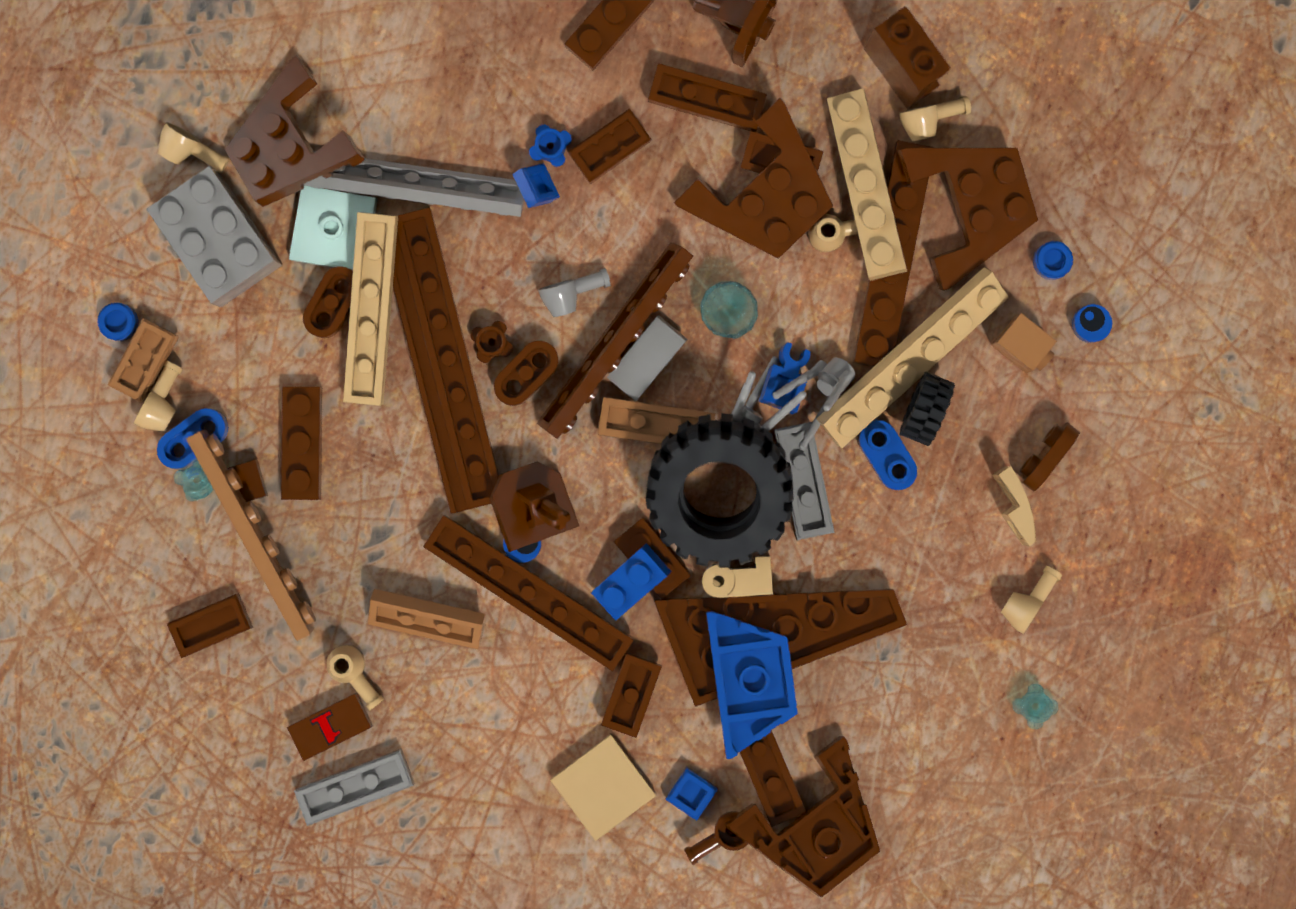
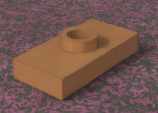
(143, 360)

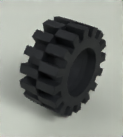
(927, 408)

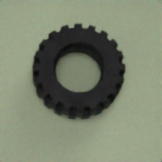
(710, 536)

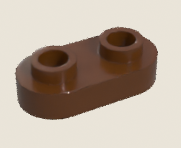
(329, 301)
(525, 372)
(1058, 443)

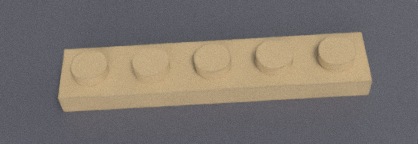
(866, 184)
(370, 308)

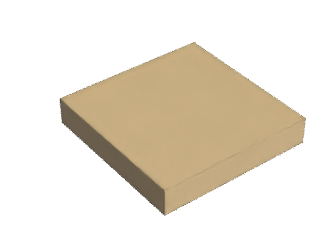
(603, 787)

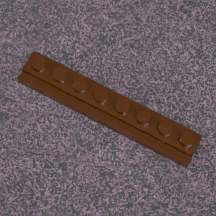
(442, 364)

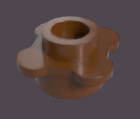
(501, 346)

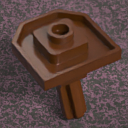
(744, 18)
(531, 505)

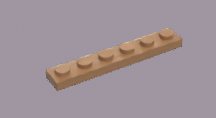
(245, 520)

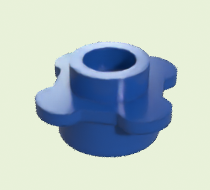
(546, 135)

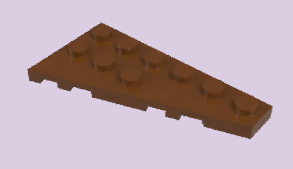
(812, 621)

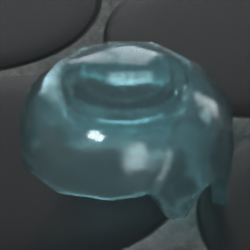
(729, 309)

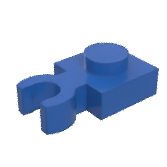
(780, 376)

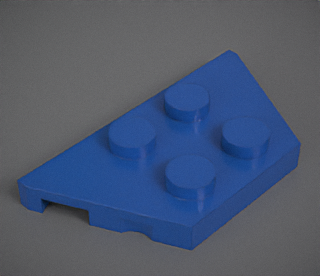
(750, 680)

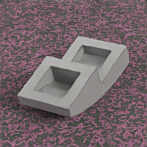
(647, 358)

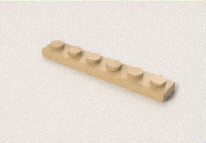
(913, 357)

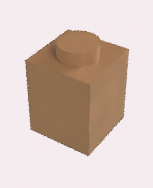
(1025, 344)

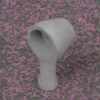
(562, 296)

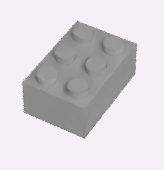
(214, 237)

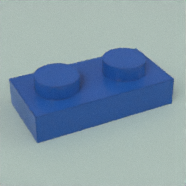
(631, 582)

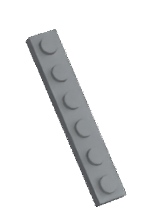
(426, 186)

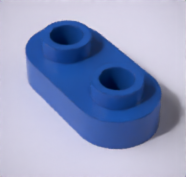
(187, 428)
(886, 456)

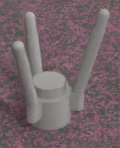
(832, 381)
(742, 410)

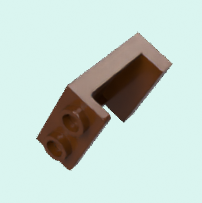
(906, 57)

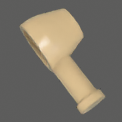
(922, 121)
(179, 144)
(829, 244)
(156, 411)
(1022, 608)
(354, 673)

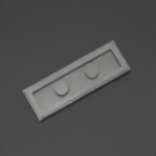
(810, 504)
(354, 787)

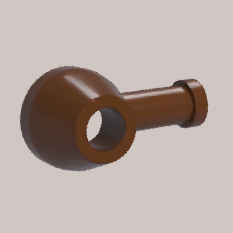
(716, 840)

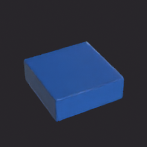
(536, 185)
(691, 793)

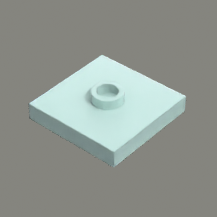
(327, 226)

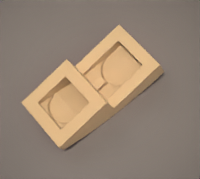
(1020, 515)

